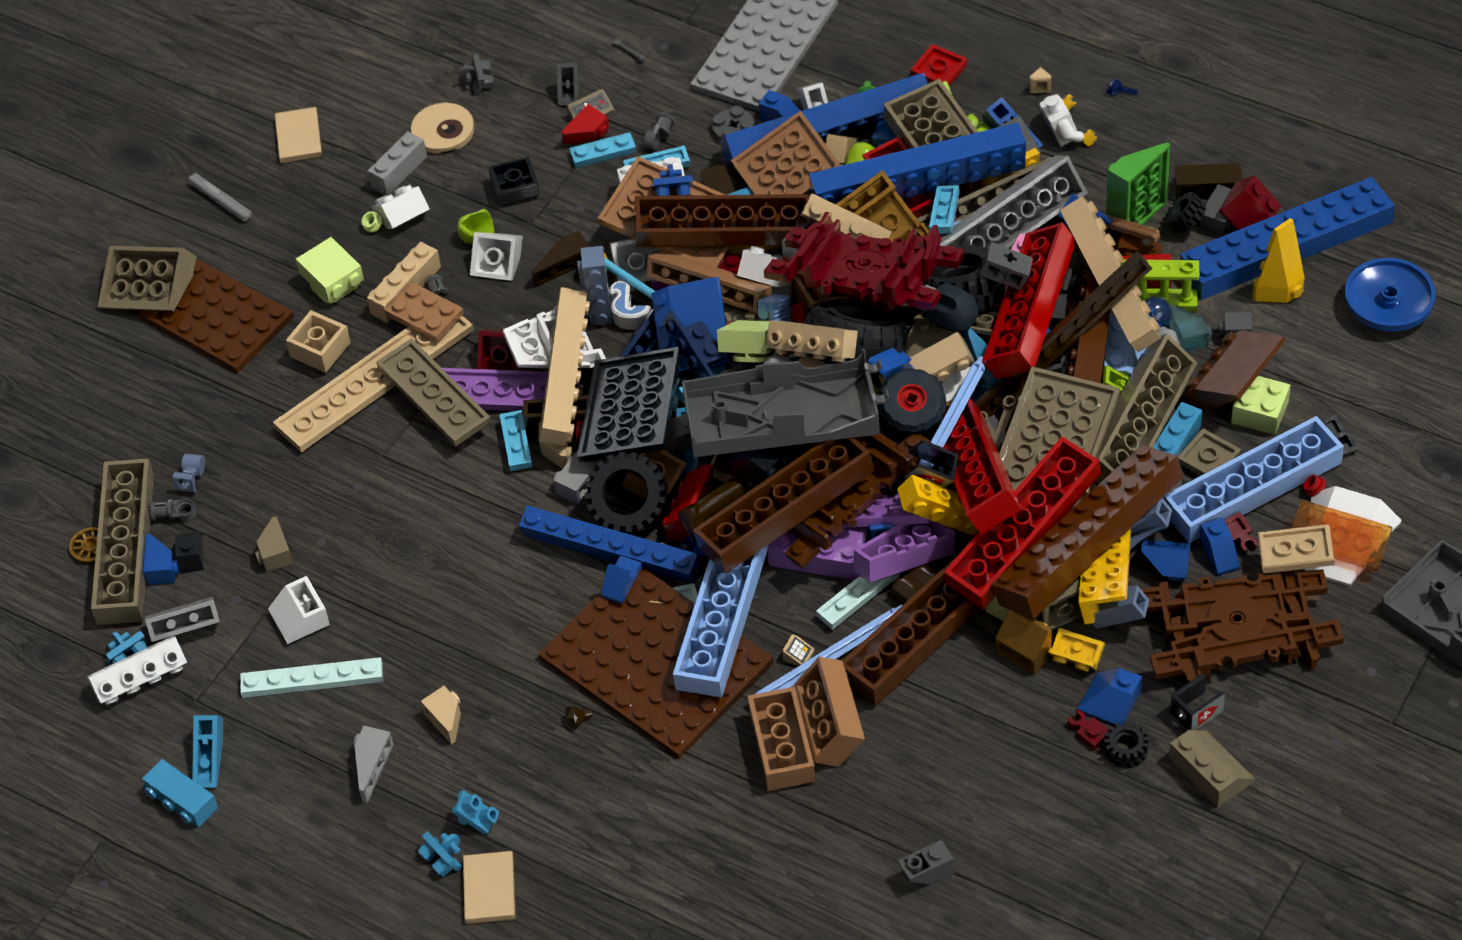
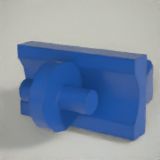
(662, 185)

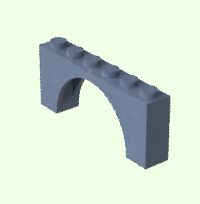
(1137, 602)

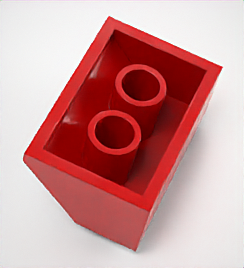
(694, 487)

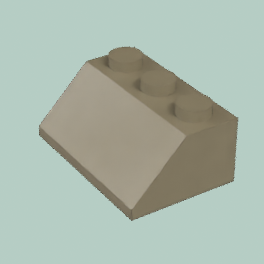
(1209, 766)

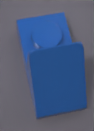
(620, 579)

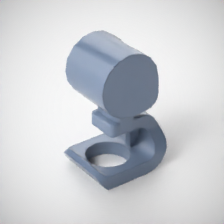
(191, 466)

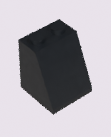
(754, 465)

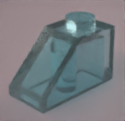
(1190, 329)

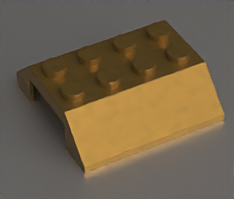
(882, 205)

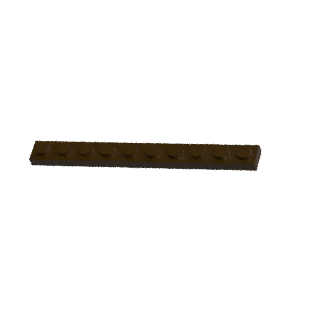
(1070, 329)

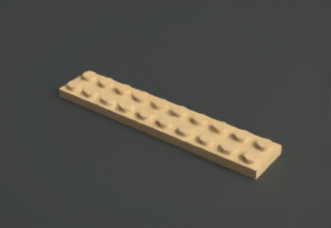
(355, 389)

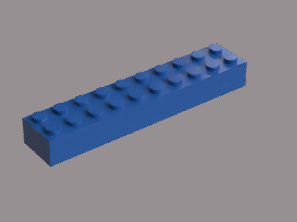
(829, 117)
(930, 165)
(1317, 225)

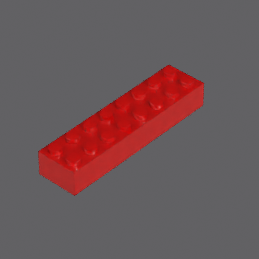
(1027, 312)
(980, 471)
(1044, 500)

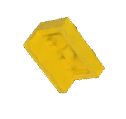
(1077, 650)

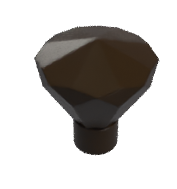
(575, 715)

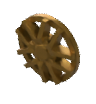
(88, 546)

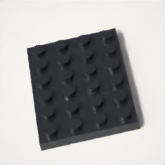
(629, 404)

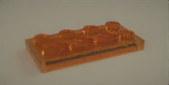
(1352, 537)

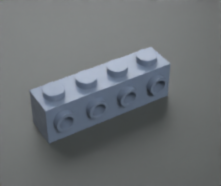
(595, 284)

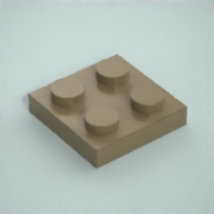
(1207, 453)

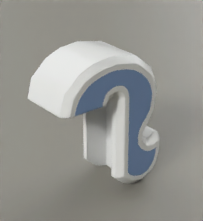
(622, 312)

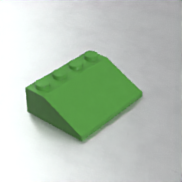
(1138, 185)

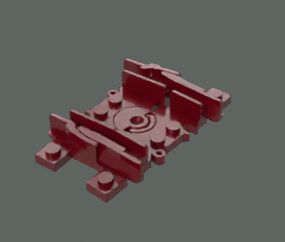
(866, 264)

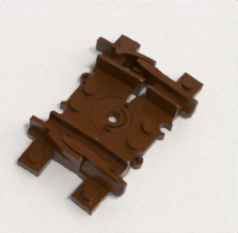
(888, 462)
(1272, 622)

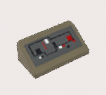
(597, 99)

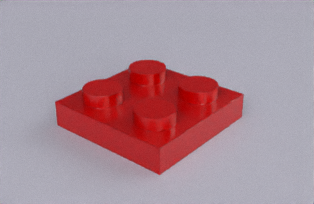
(939, 64)

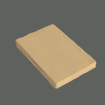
(298, 135)
(1296, 548)
(489, 887)

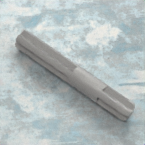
(220, 197)

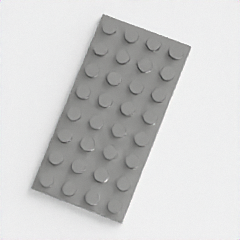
(761, 49)

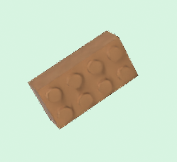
(829, 711)
(781, 738)

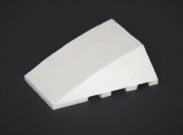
(532, 341)
(1358, 505)

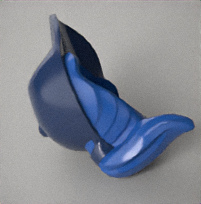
(1160, 310)

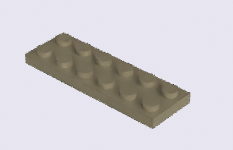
(433, 392)

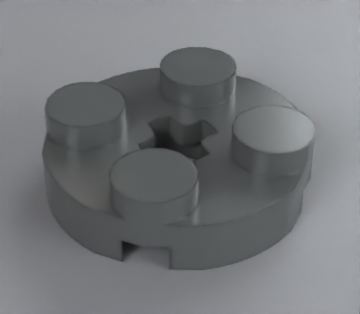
(730, 117)

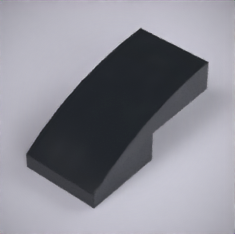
(1344, 436)

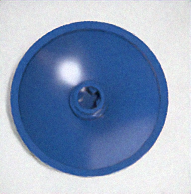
(1389, 294)

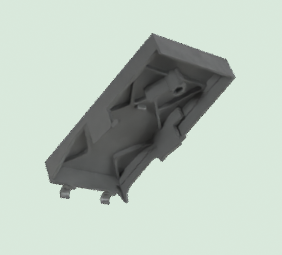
(781, 406)
(1430, 601)

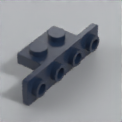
(695, 344)

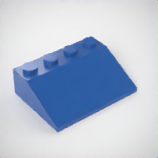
(691, 303)

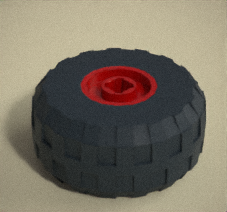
(914, 403)

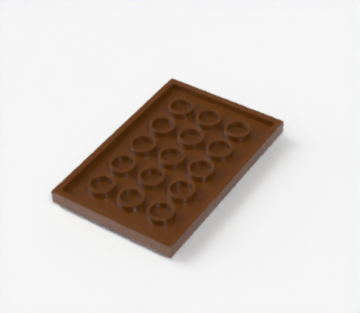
(221, 318)

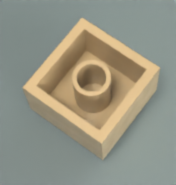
(318, 341)

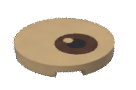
(443, 127)

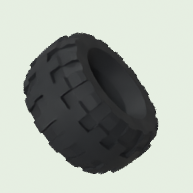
(875, 327)

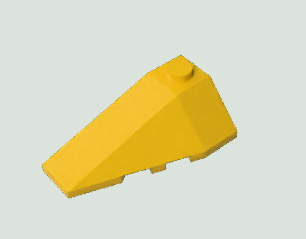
(1282, 270)

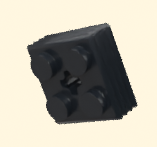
(514, 180)

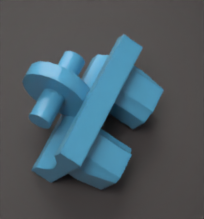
(121, 649)
(473, 812)
(447, 860)

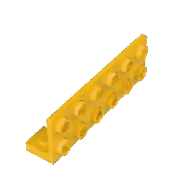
(1105, 578)

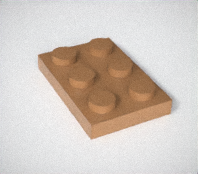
(424, 312)

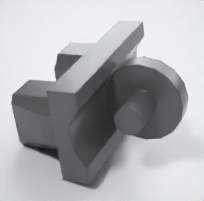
(474, 74)

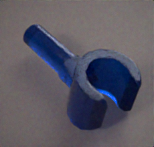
(1116, 85)

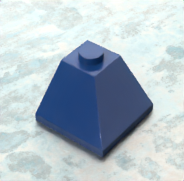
(1168, 557)
(1111, 696)

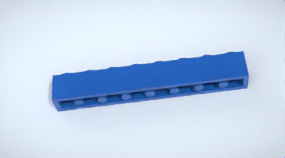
(609, 544)

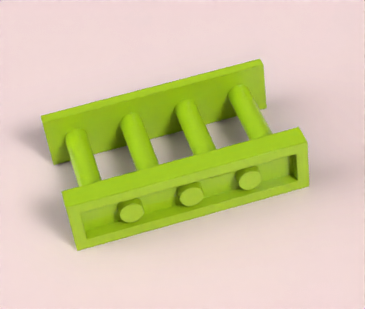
(1172, 270)

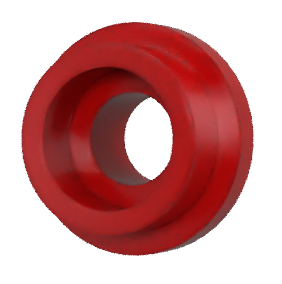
(1314, 485)

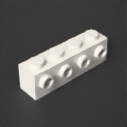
(137, 669)

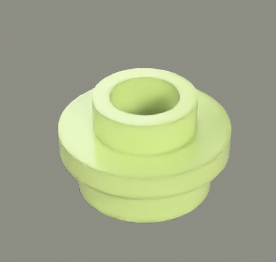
(372, 221)

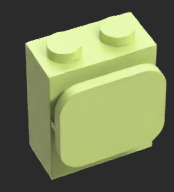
(330, 271)
(745, 339)

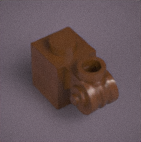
(1130, 244)

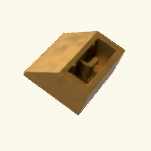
(1024, 641)

